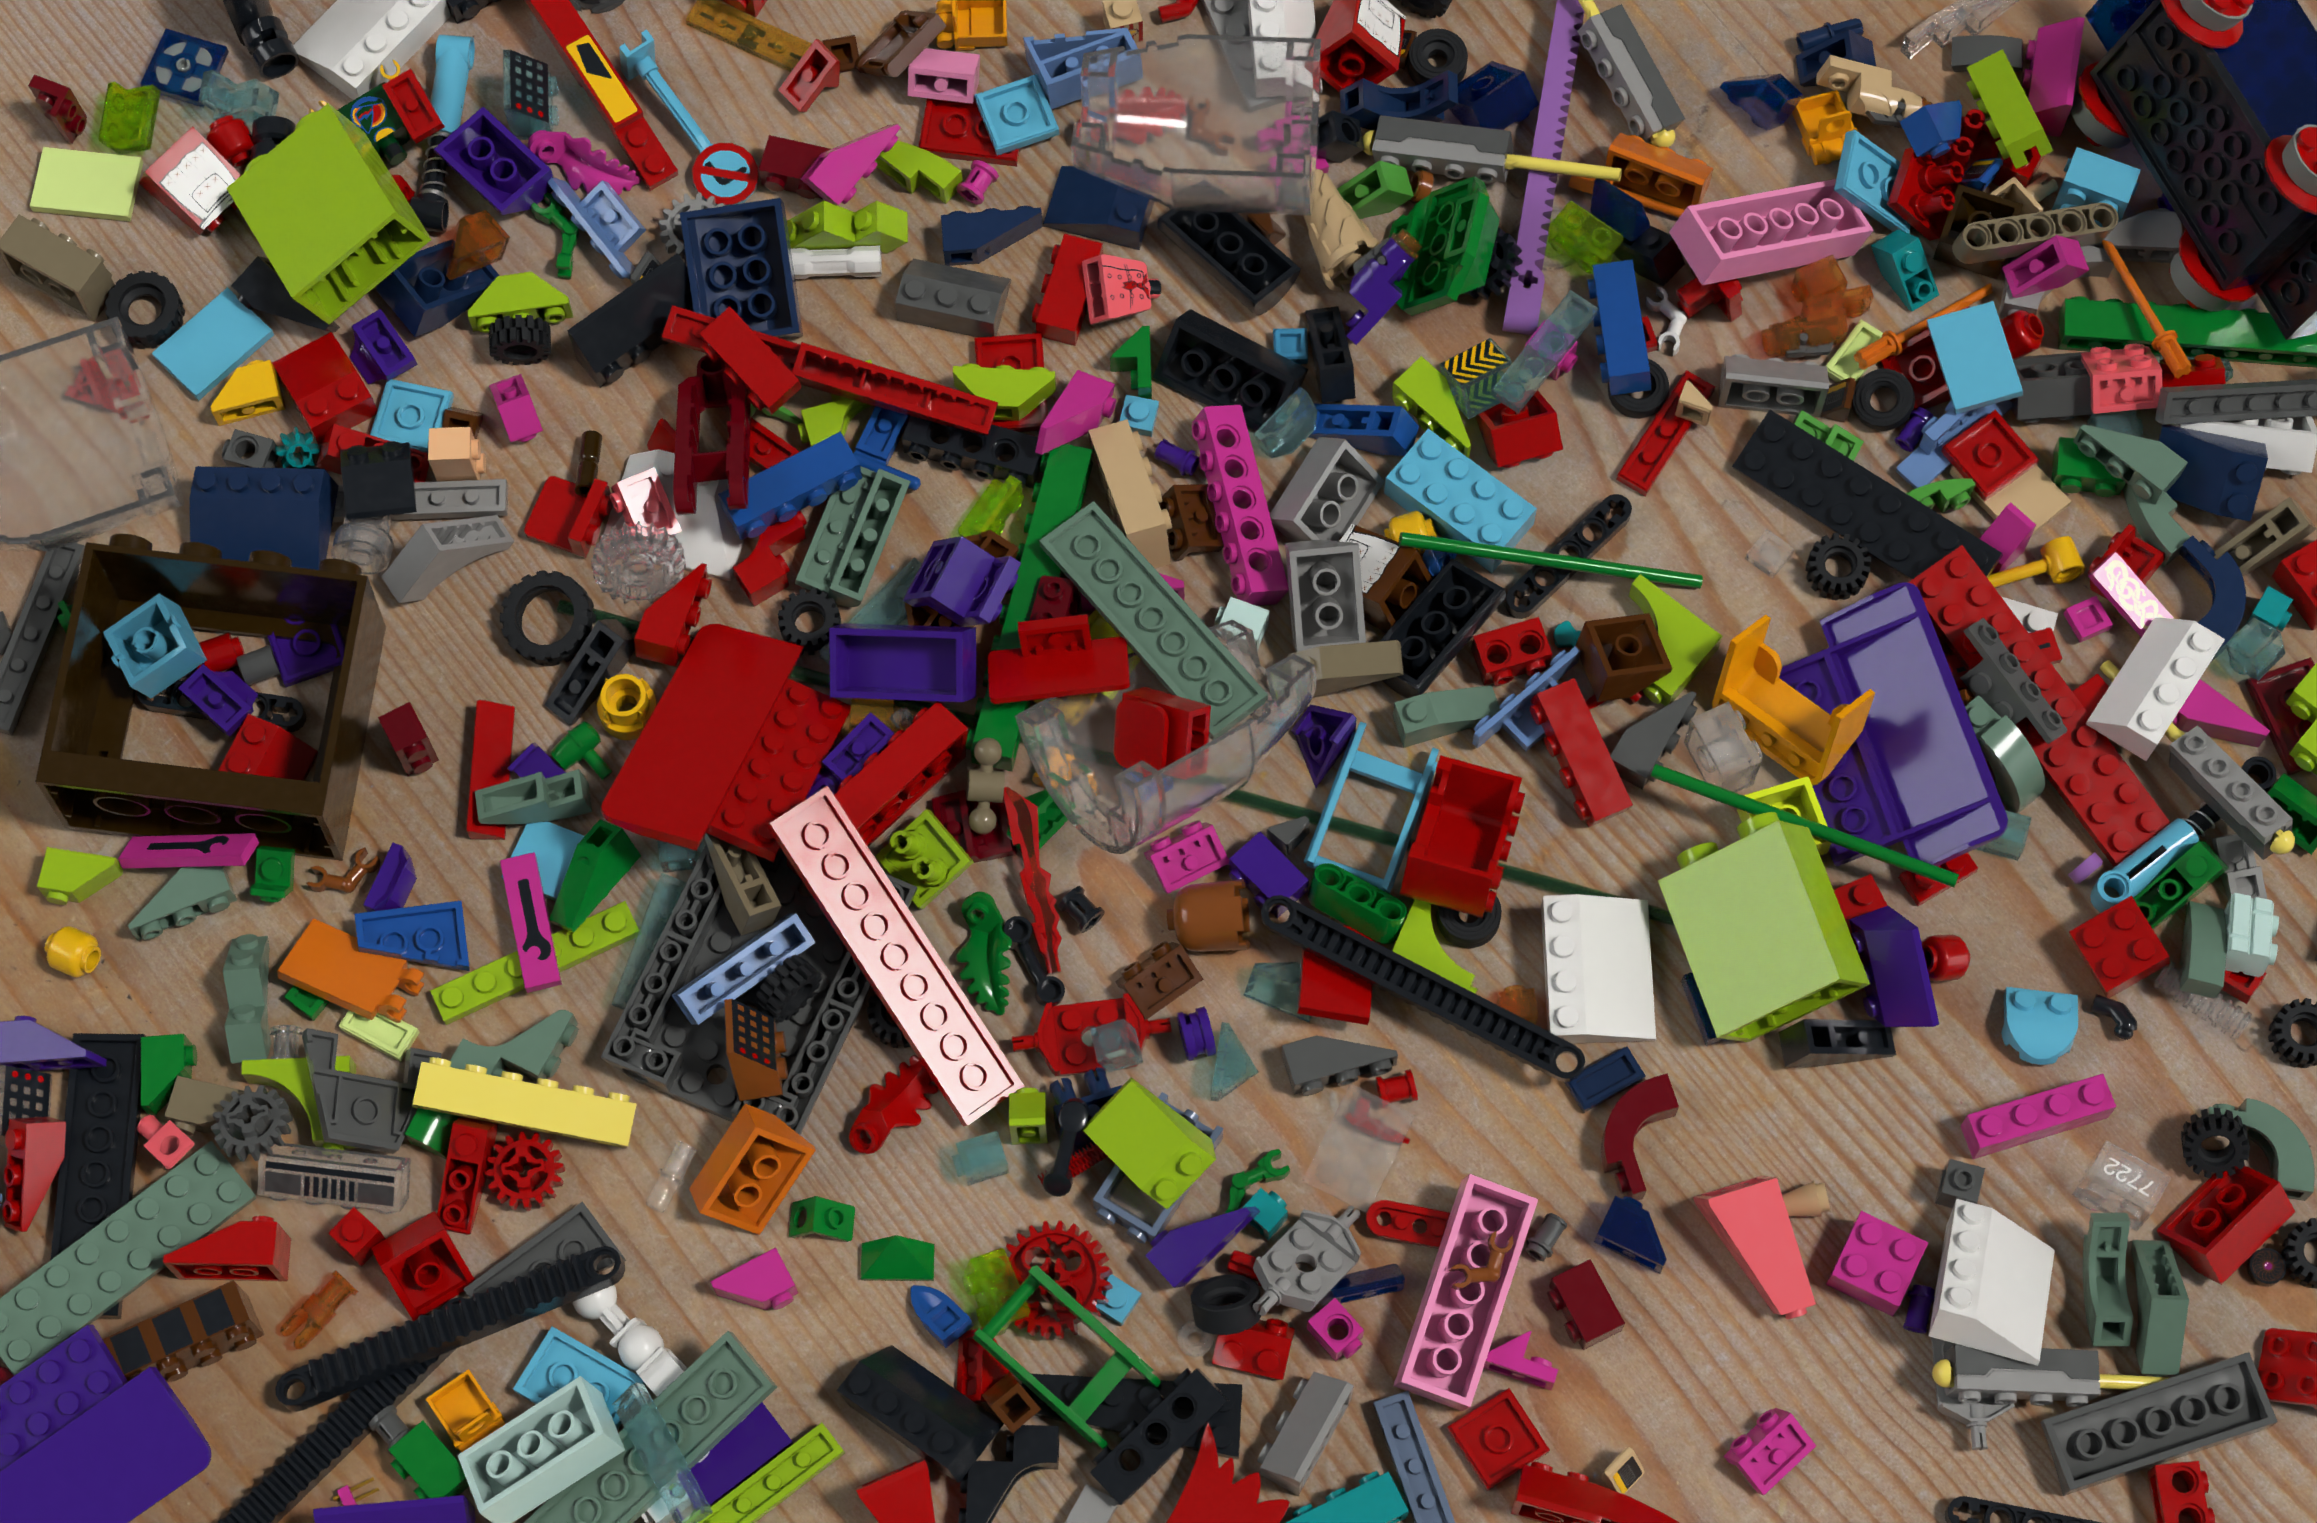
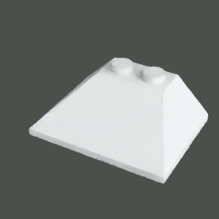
(704, 535)

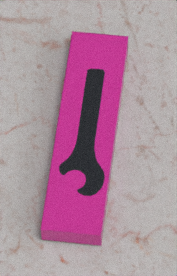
(188, 851)
(530, 922)

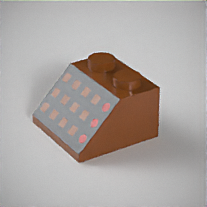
(754, 1051)

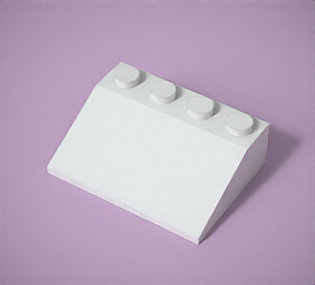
(363, 34)
(1598, 968)
(1992, 1284)

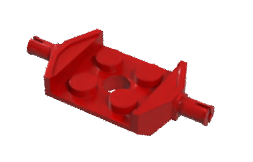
(1064, 1025)

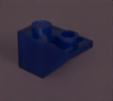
(1764, 97)

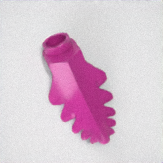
(580, 162)

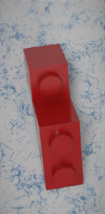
(765, 569)

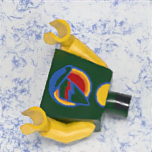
(379, 120)

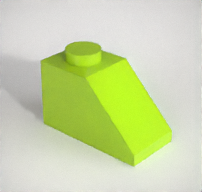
(75, 875)
(1028, 1116)

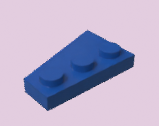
(417, 934)

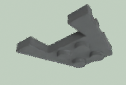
(358, 1107)

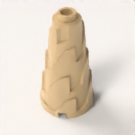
(1336, 234)

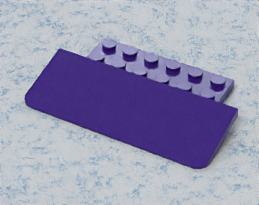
(1918, 760)
(89, 1441)

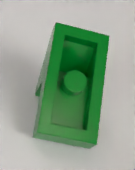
(1135, 357)

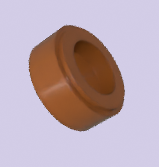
(1421, 185)

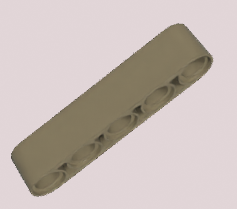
(2022, 240)

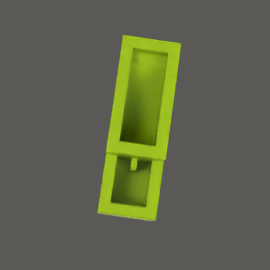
(916, 167)

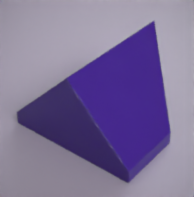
(1322, 738)

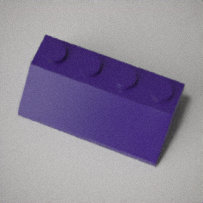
(430, 1510)

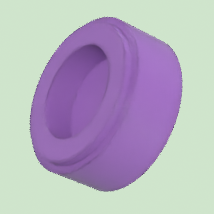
(2085, 868)

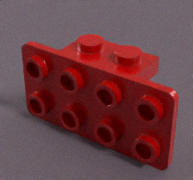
(1057, 661)

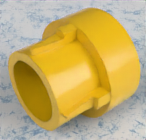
(619, 691)

